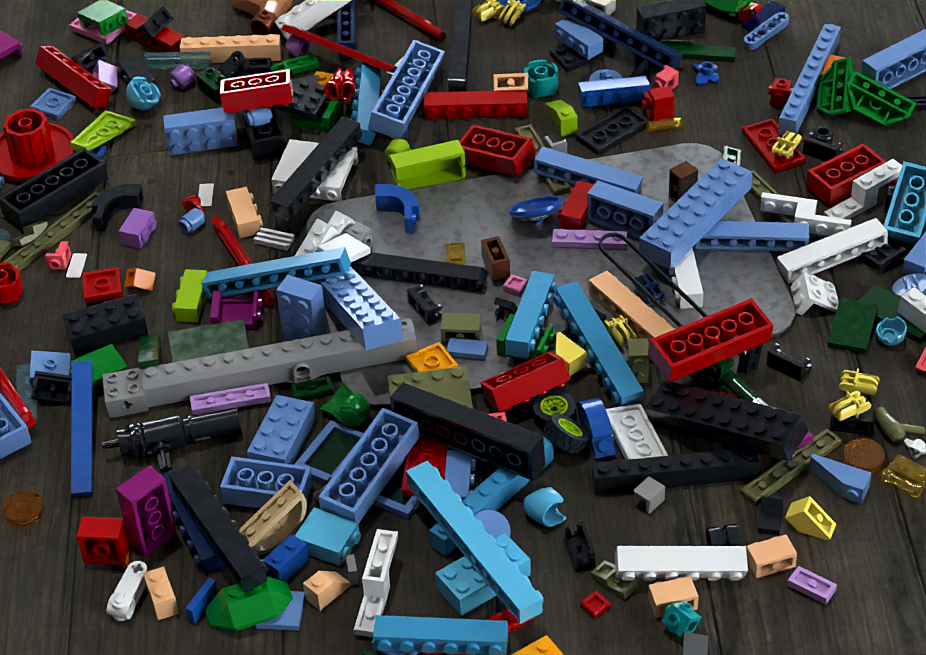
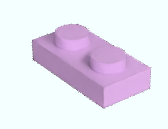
(812, 585)

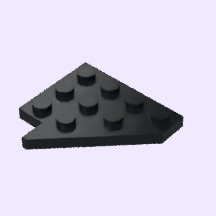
(307, 98)

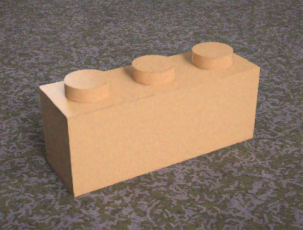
(244, 212)

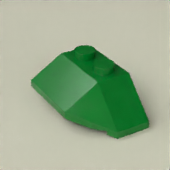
(832, 89)
(877, 101)
(237, 609)

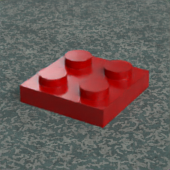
(102, 285)

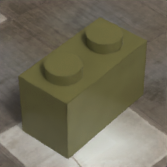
(460, 326)
(638, 358)

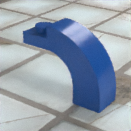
(400, 199)
(598, 426)

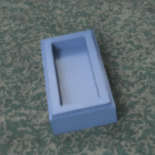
(467, 348)

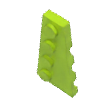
(101, 130)

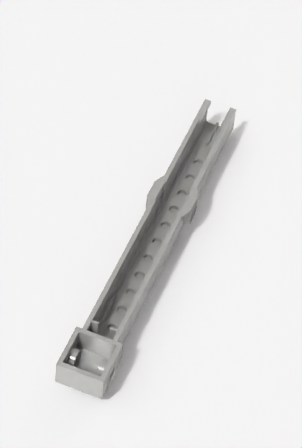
(247, 367)

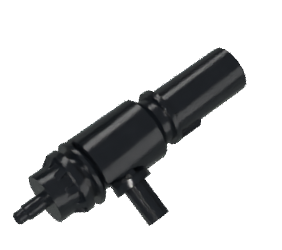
(173, 433)

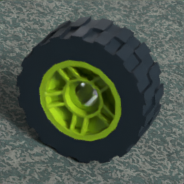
(552, 403)
(566, 433)

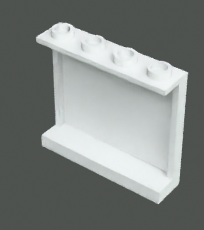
(296, 153)

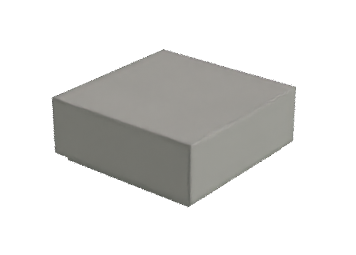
(352, 569)

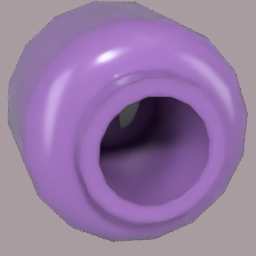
(297, 46)
(182, 76)

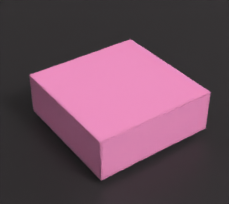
(515, 285)

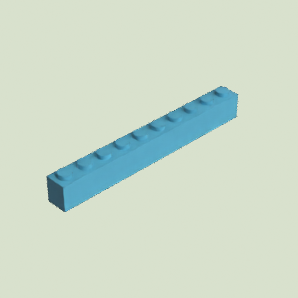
(475, 542)

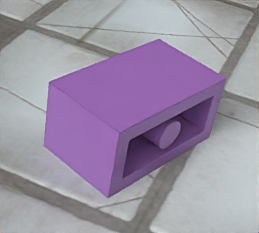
(137, 228)

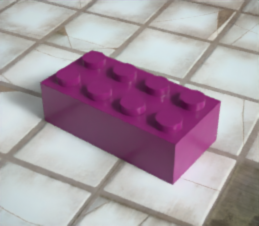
(146, 510)

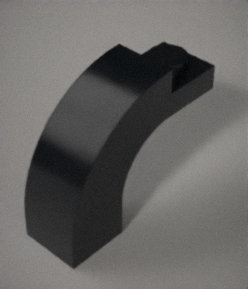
(114, 199)

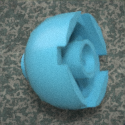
(142, 94)

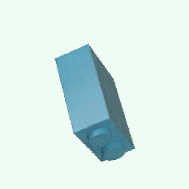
(329, 536)

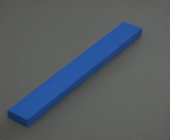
(82, 429)

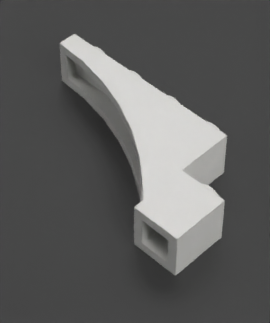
(323, 232)

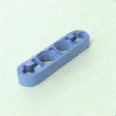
(753, 40)

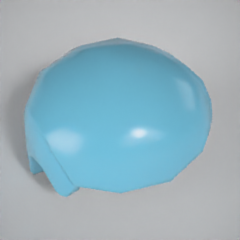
(891, 331)

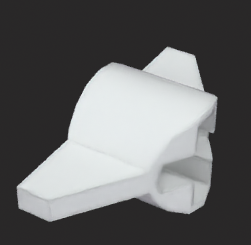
(915, 447)

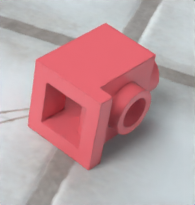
(666, 77)

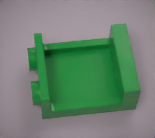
(104, 15)
(325, 119)
(542, 344)
(104, 361)

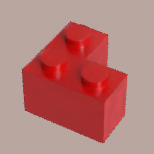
(658, 103)

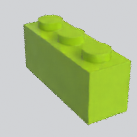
(190, 296)

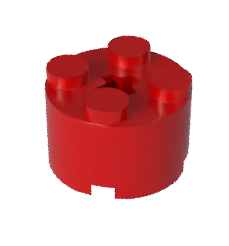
(10, 283)

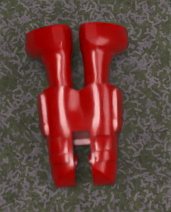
(341, 81)

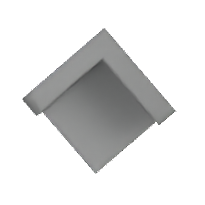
(559, 146)
(651, 492)

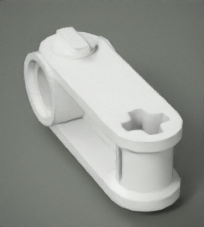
(128, 592)

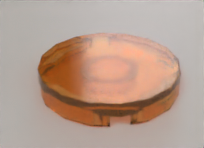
(864, 454)
(23, 508)

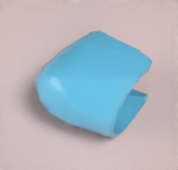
(543, 507)

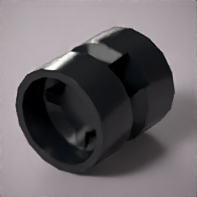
(727, 536)

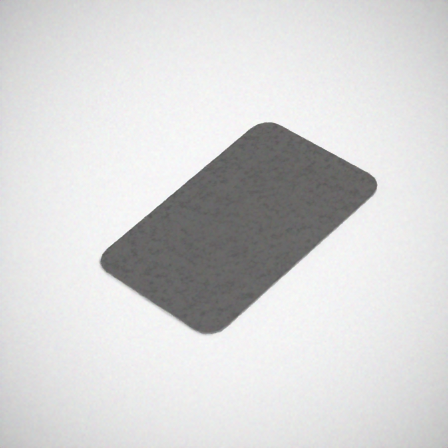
(480, 210)

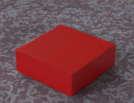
(595, 605)

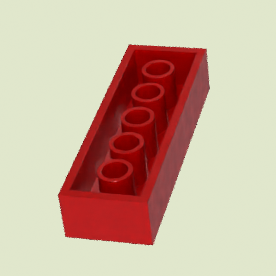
(710, 340)

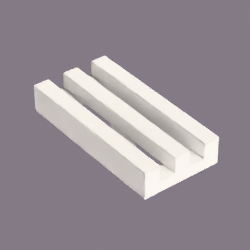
(274, 239)

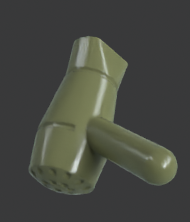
(892, 428)

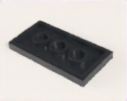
(611, 130)

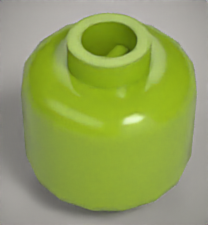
(396, 146)

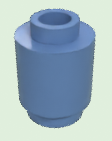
(258, 116)
(191, 220)

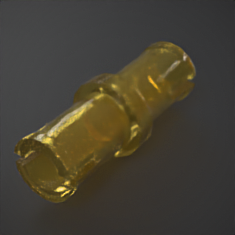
(664, 124)

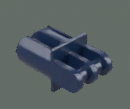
(651, 286)

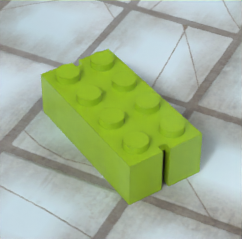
(429, 165)

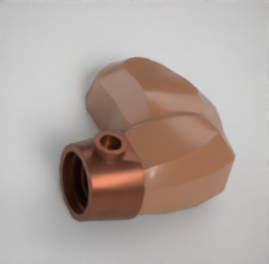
(264, 13)

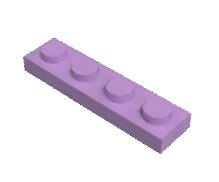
(586, 239)
(230, 398)

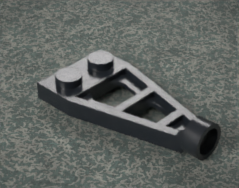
(568, 61)

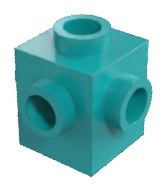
(680, 618)

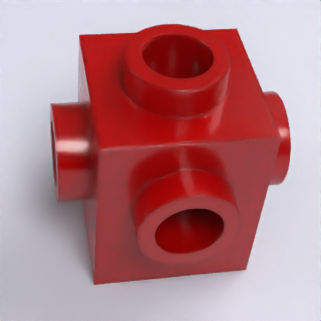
(780, 92)

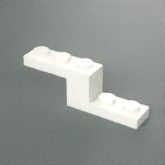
(865, 191)
(804, 212)
(376, 581)

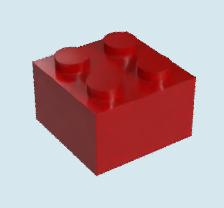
(103, 541)

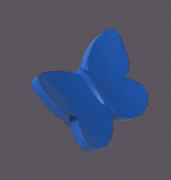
(706, 73)

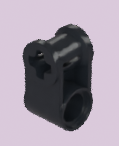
(234, 68)

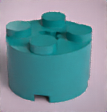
(542, 78)

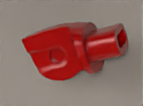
(192, 202)

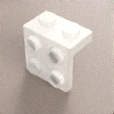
(812, 290)

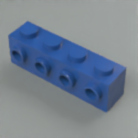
(612, 91)

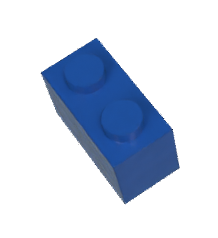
(286, 558)

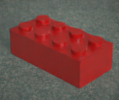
(256, 91)
(497, 150)
(834, 178)
(525, 381)

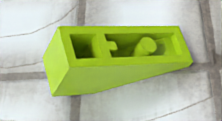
(563, 117)

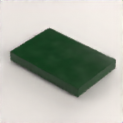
(853, 325)

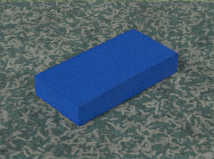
(201, 601)

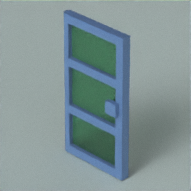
(330, 451)

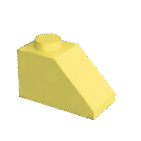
(572, 354)
(810, 519)

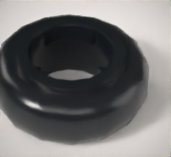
(823, 134)

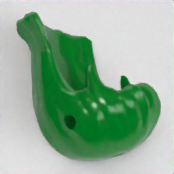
(348, 407)

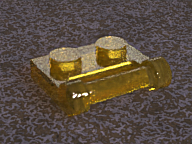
(906, 475)

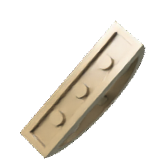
(276, 519)

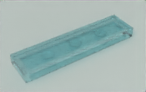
(171, 60)
(25, 388)

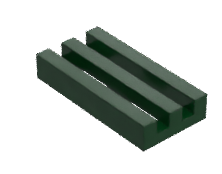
(312, 389)

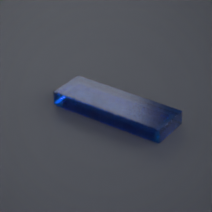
(765, 13)

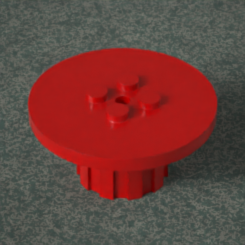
(31, 145)

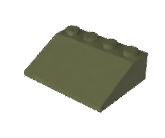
(447, 383)

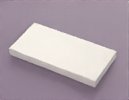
(637, 434)

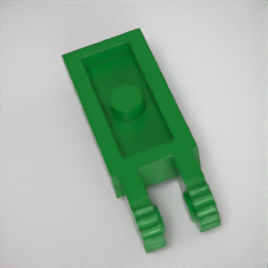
(297, 65)

